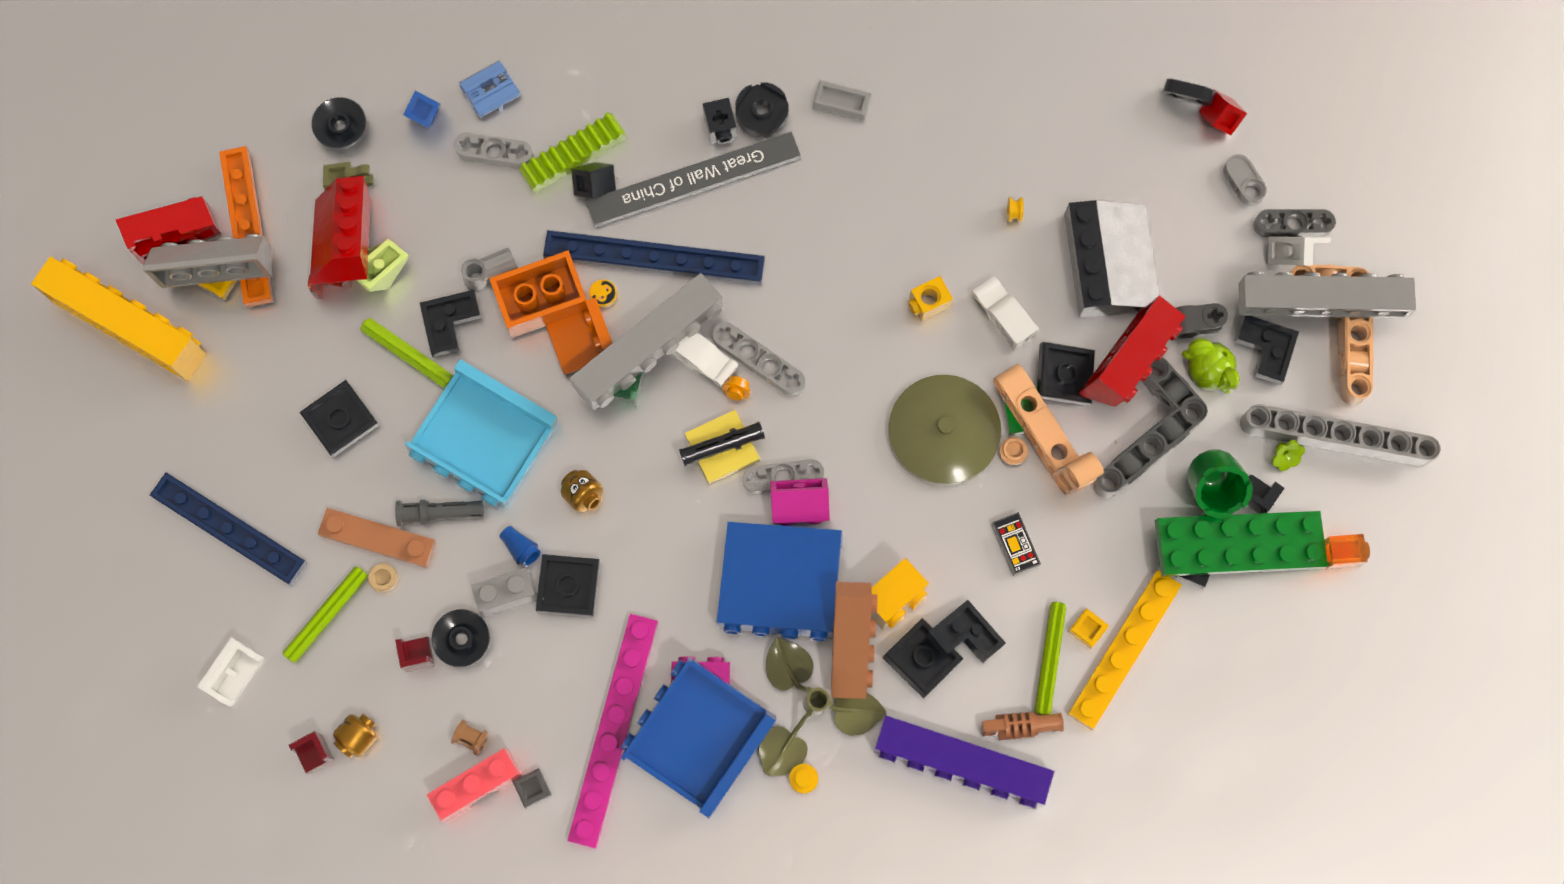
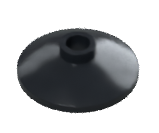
(337, 112)
(448, 630)

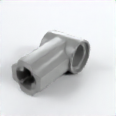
(489, 267)

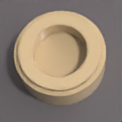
(383, 578)

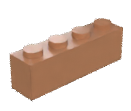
(851, 640)

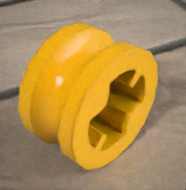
(1015, 209)

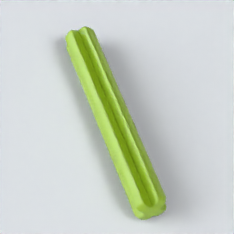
(406, 352)
(325, 614)
(1050, 658)

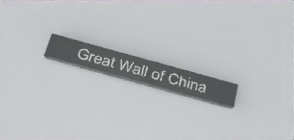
(693, 179)

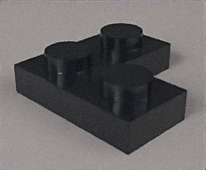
(442, 315)
(1274, 342)
(966, 626)

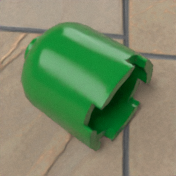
(1219, 483)

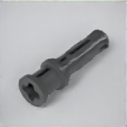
(426, 512)

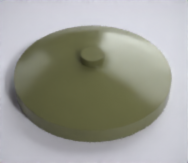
(944, 430)

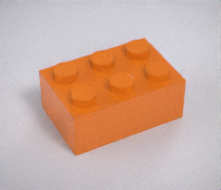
(539, 293)

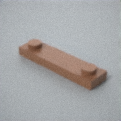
(376, 538)

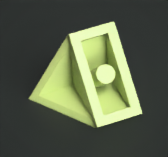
(383, 266)

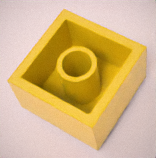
(896, 592)

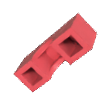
(465, 789)

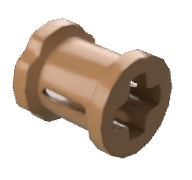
(470, 737)

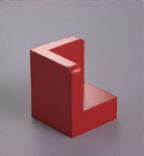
(1223, 113)

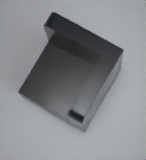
(593, 180)
(1263, 495)

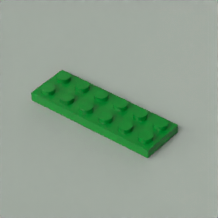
(1241, 543)

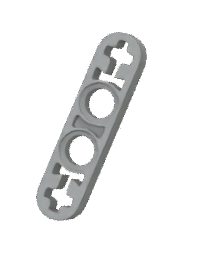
(756, 361)

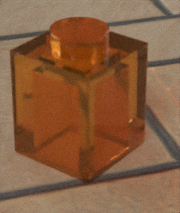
(1346, 551)

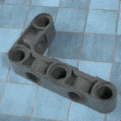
(1165, 435)

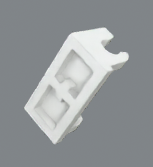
(230, 672)

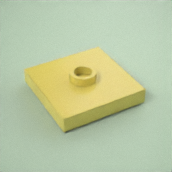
(728, 462)

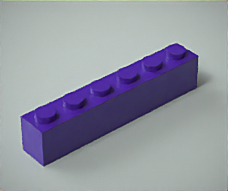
(963, 761)

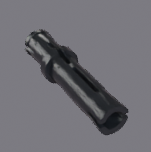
(722, 443)

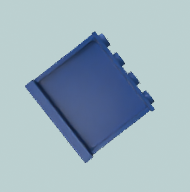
(779, 580)
(698, 735)

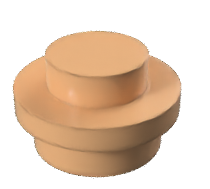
(1013, 451)

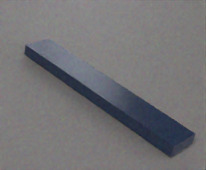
(228, 528)

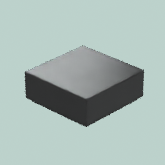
(532, 788)

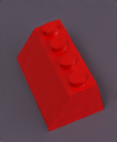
(341, 232)
(1134, 353)

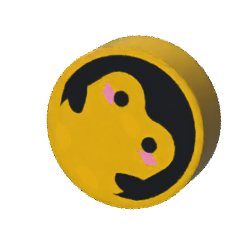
(604, 292)

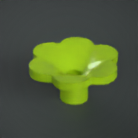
(1287, 455)

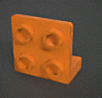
(579, 337)

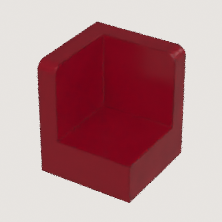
(415, 654)
(312, 751)

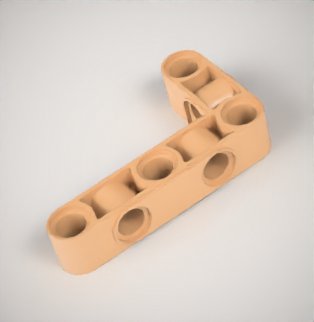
(1355, 355)
(1044, 432)

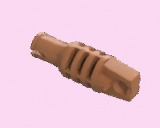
(1021, 725)

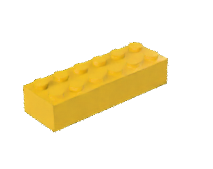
(119, 317)

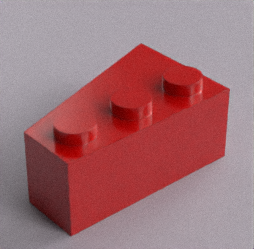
(168, 224)

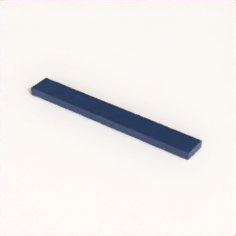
(656, 257)

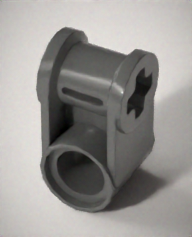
(1197, 322)

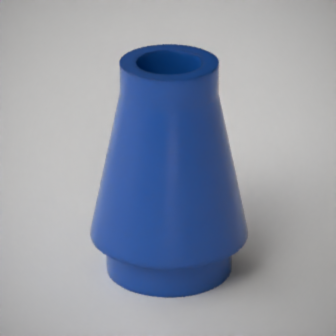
(520, 547)

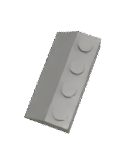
(209, 261)

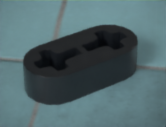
(1188, 92)

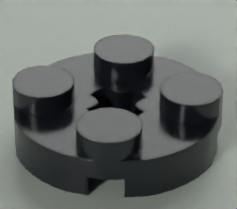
(757, 95)

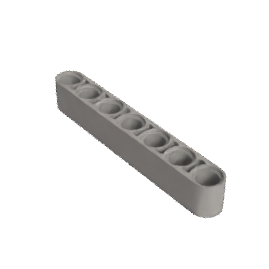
(1352, 431)

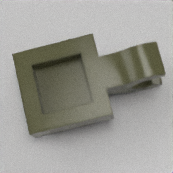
(345, 169)

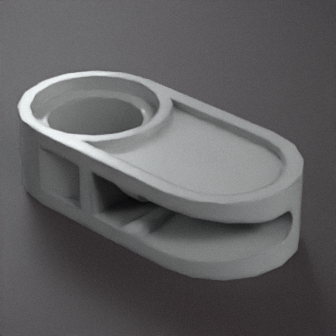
(1242, 173)

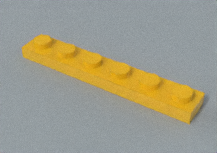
(1124, 650)

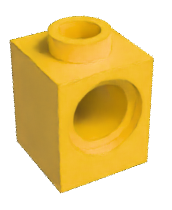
(934, 288)

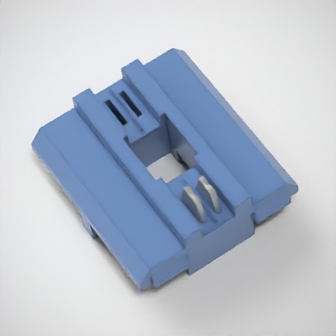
(487, 102)

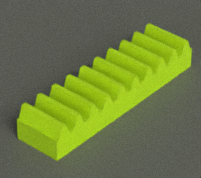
(572, 152)

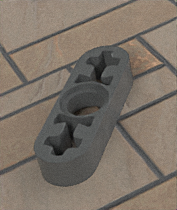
(1302, 214)

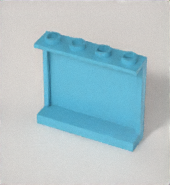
(482, 434)

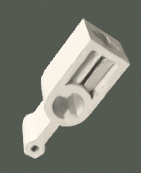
(1005, 313)
(705, 358)

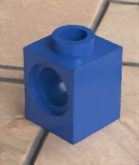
(422, 109)

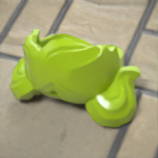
(1212, 365)

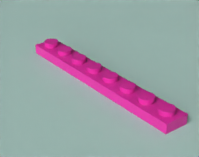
(612, 731)

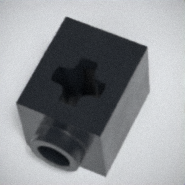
(720, 111)

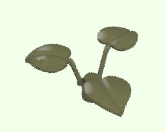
(789, 666)

